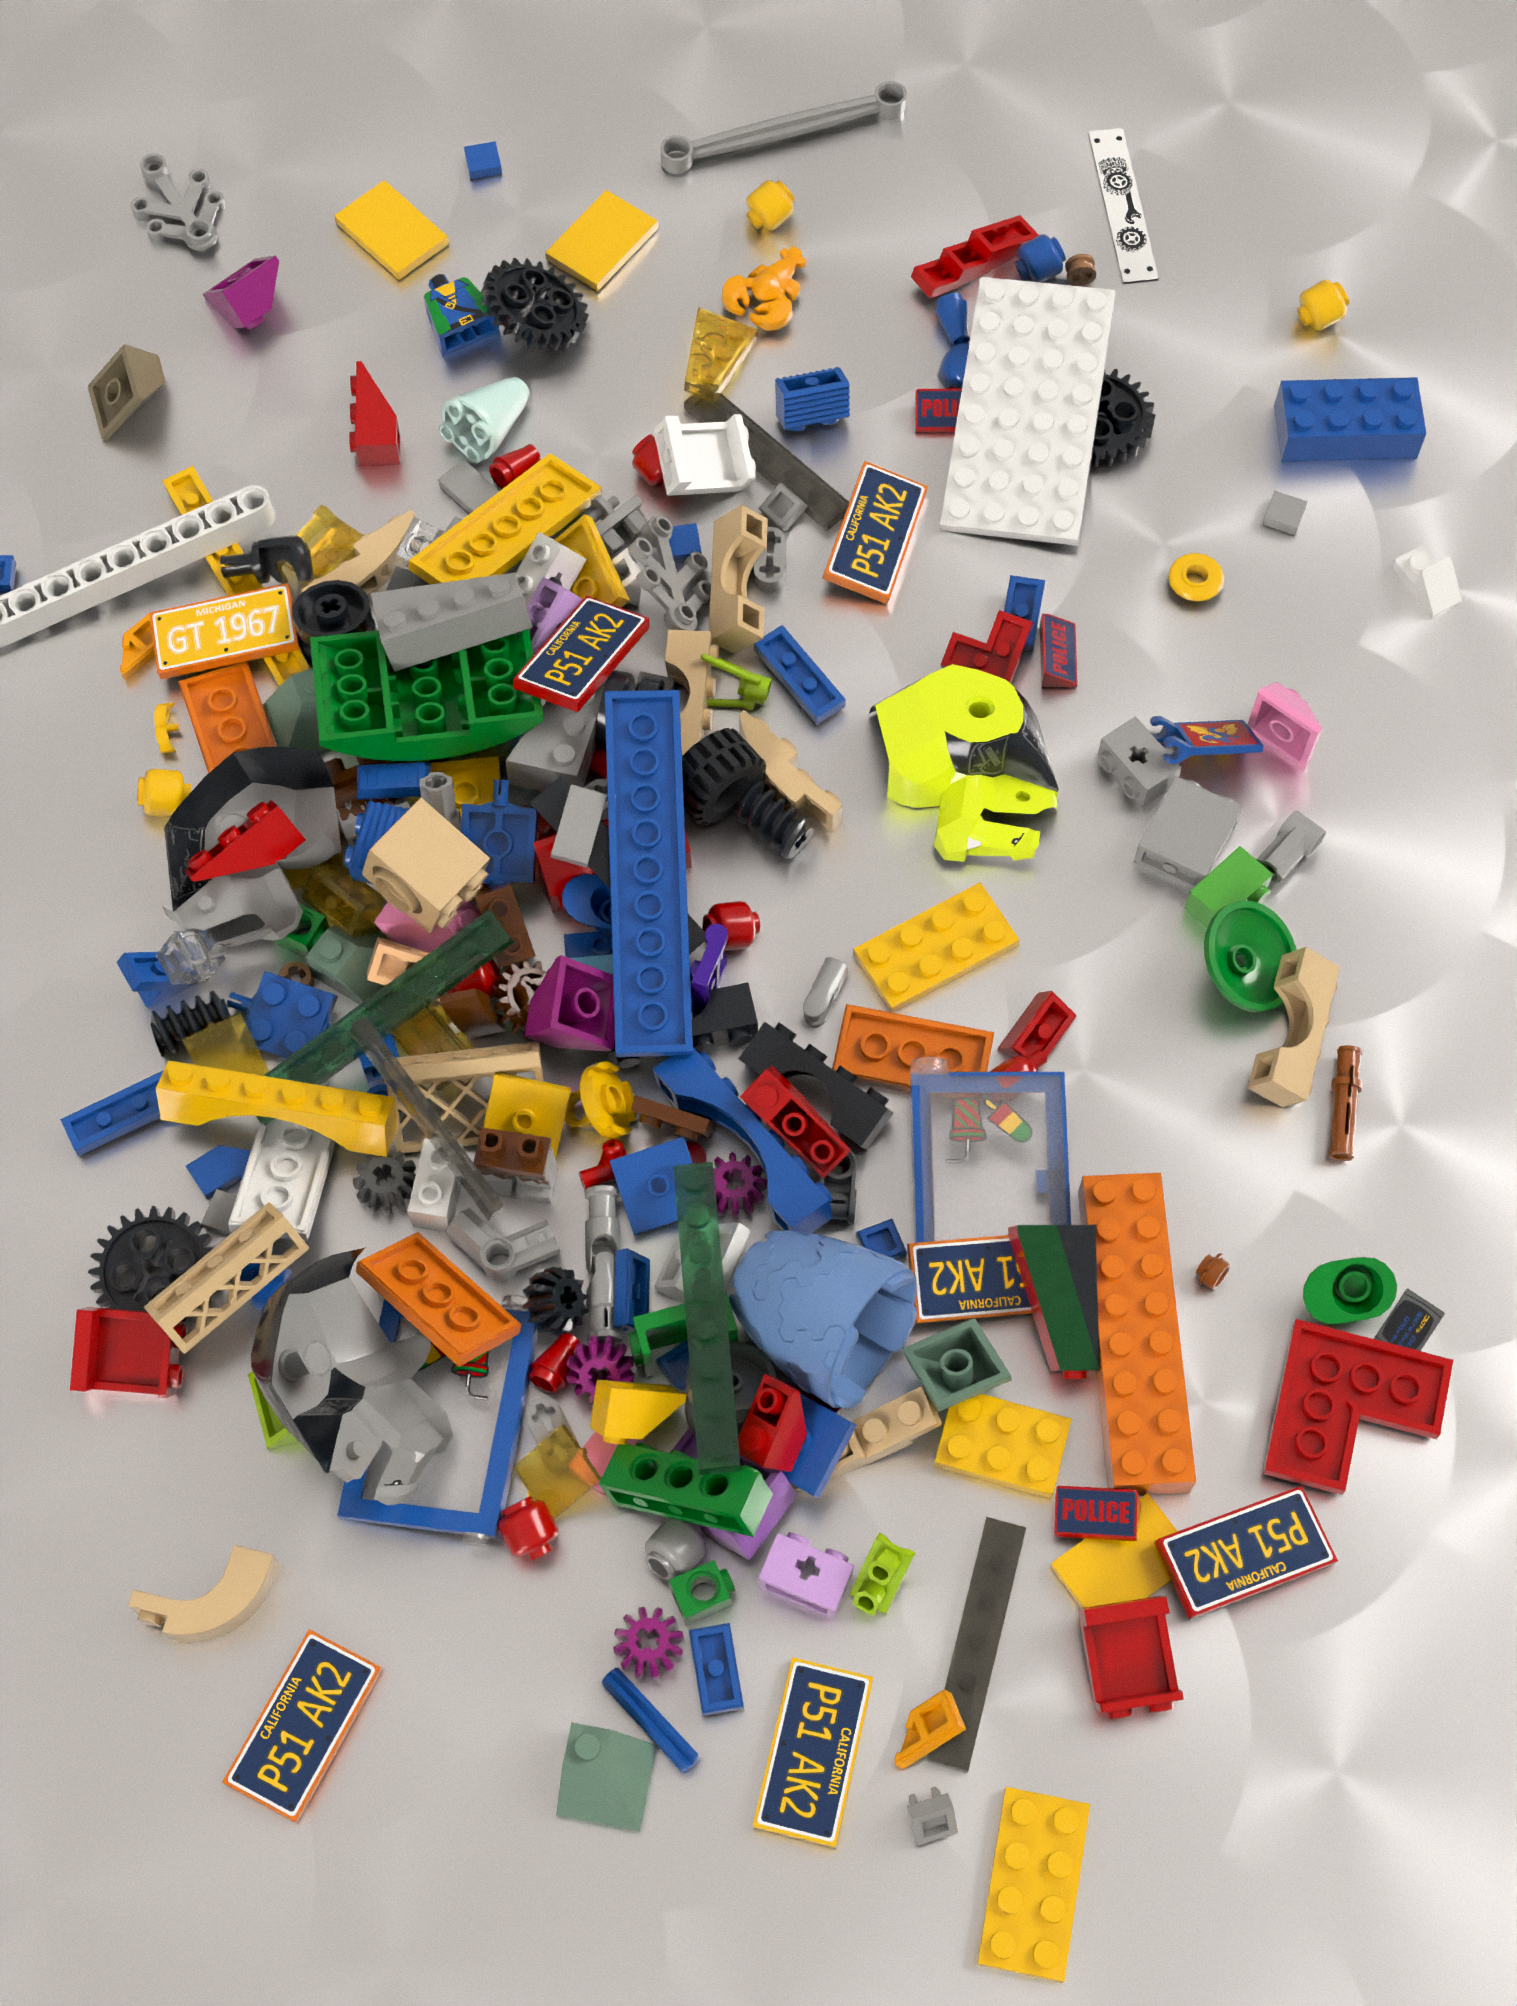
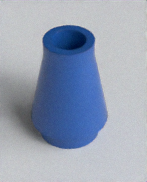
(953, 316)

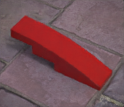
(972, 259)

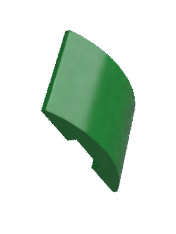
(422, 710)

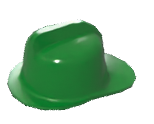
(1349, 1290)

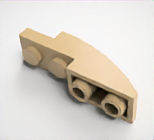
(374, 557)
(783, 776)
(887, 1430)

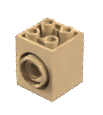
(426, 867)

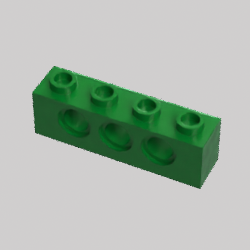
(672, 1488)

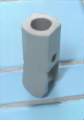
(824, 991)

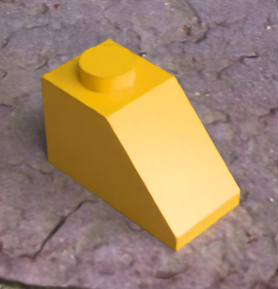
(632, 1408)

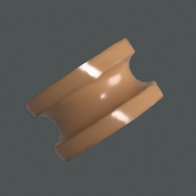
(1080, 270)
(295, 968)

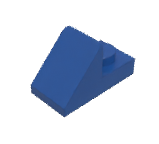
(148, 977)

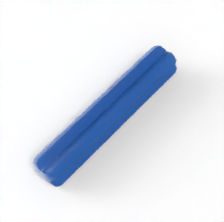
(650, 1720)

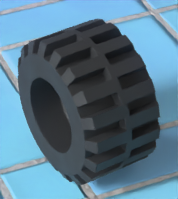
(718, 775)

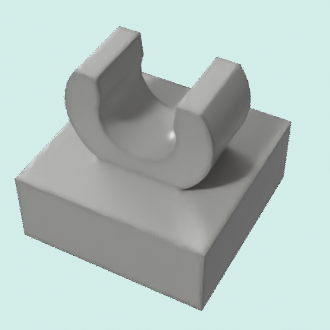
(932, 1817)

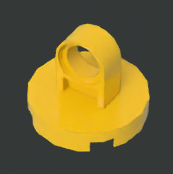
(605, 1101)

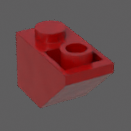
(773, 1426)

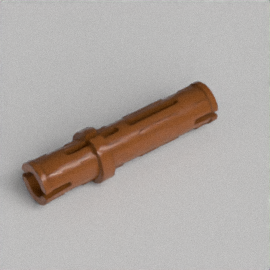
(1346, 1089)

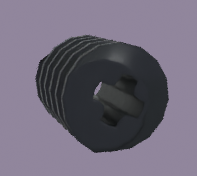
(772, 821)
(187, 1022)

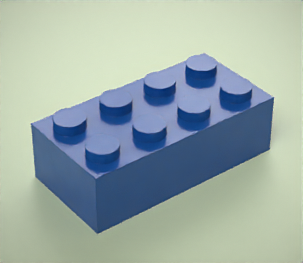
(1349, 419)

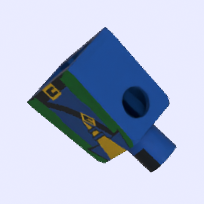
(457, 314)

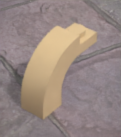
(219, 1611)

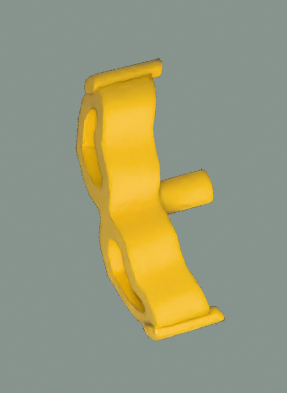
(161, 719)

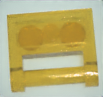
(333, 547)

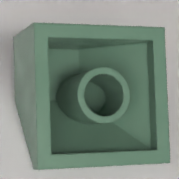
(294, 713)
(343, 963)
(956, 1364)
(605, 1777)

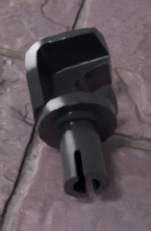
(268, 558)

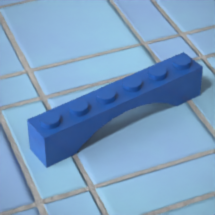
(697, 1089)

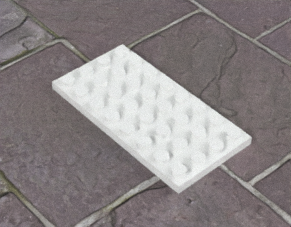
(1028, 411)

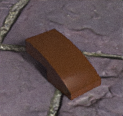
(472, 1013)

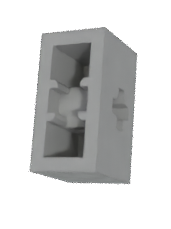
(1137, 761)

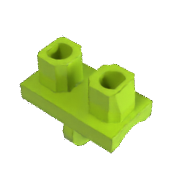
(881, 1575)

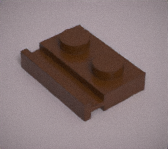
(686, 1124)

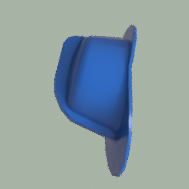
(589, 902)

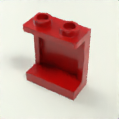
(124, 1353)
(1129, 1656)

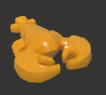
(768, 286)

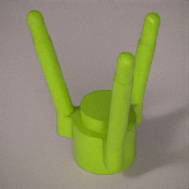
(752, 686)

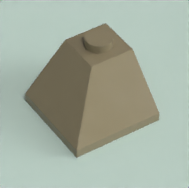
(124, 387)

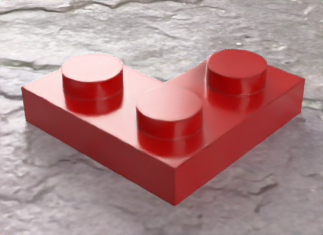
(998, 655)

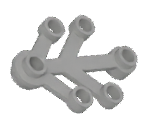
(197, 232)
(679, 614)

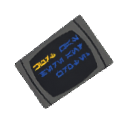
(1410, 1322)

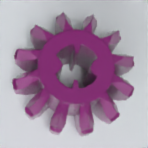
(750, 1181)
(598, 1356)
(650, 1628)

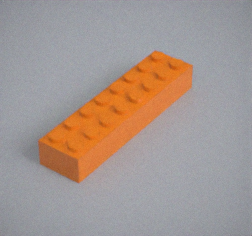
(1139, 1337)

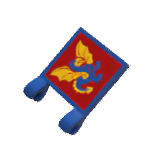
(1205, 738)

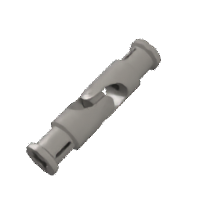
(604, 1230)

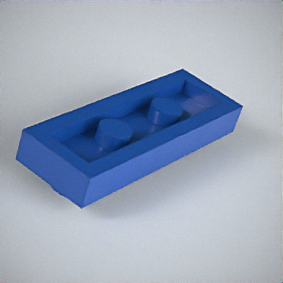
(799, 674)
(113, 1116)

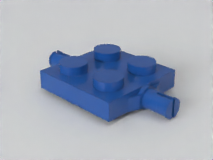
(504, 836)
(285, 1014)

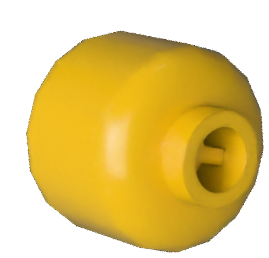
(770, 205)
(1323, 304)
(161, 791)

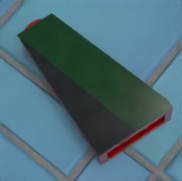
(1061, 1287)

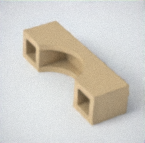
(737, 544)
(685, 665)
(1307, 989)

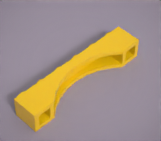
(349, 1117)

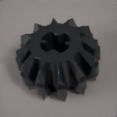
(555, 1301)

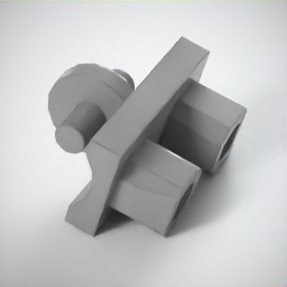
(627, 515)

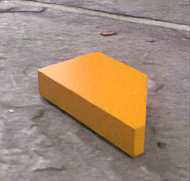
(137, 647)
(929, 1727)

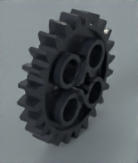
(551, 319)
(1122, 421)
(123, 1254)

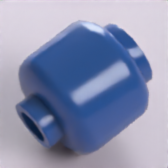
(1040, 259)

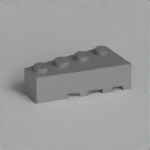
(448, 617)
(556, 747)

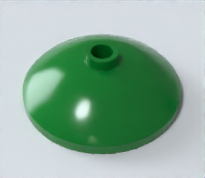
(1245, 952)

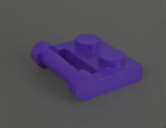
(710, 970)

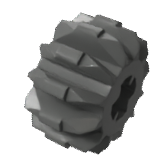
(382, 1168)

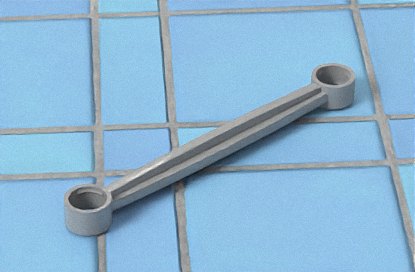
(783, 127)

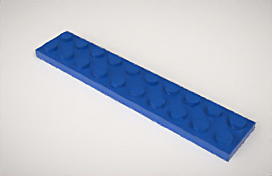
(648, 874)

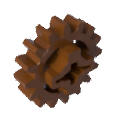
(515, 991)

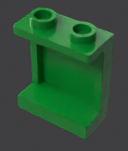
(665, 1330)

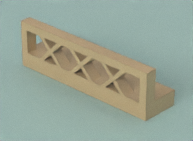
(216, 1270)

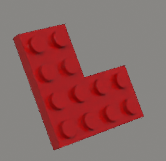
(1334, 1382)

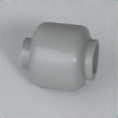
(674, 1548)

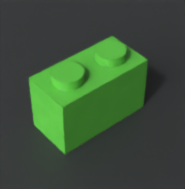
(1233, 880)

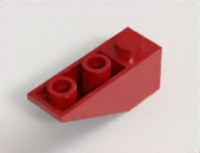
(376, 425)
(254, 844)
(795, 1121)

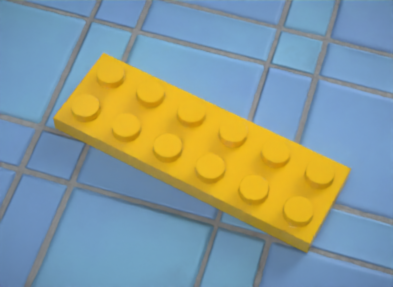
(507, 524)

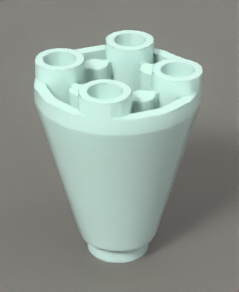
(483, 417)

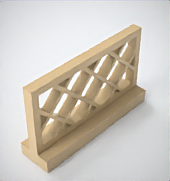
(462, 1065)

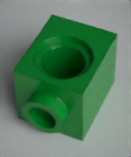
(304, 943)
(692, 1608)

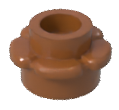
(1213, 1270)

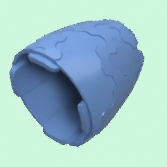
(824, 1311)

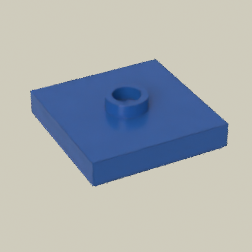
(649, 1184)
(822, 1447)

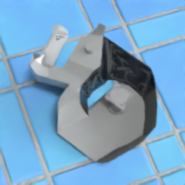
(306, 795)
(344, 1382)

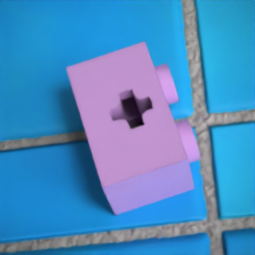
(548, 610)
(819, 1592)

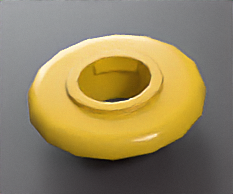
(1196, 564)

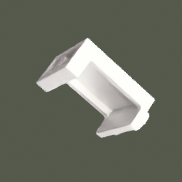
(704, 456)

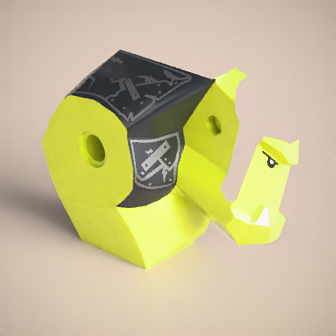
(968, 747)

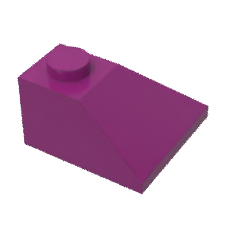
(246, 293)
(573, 1008)

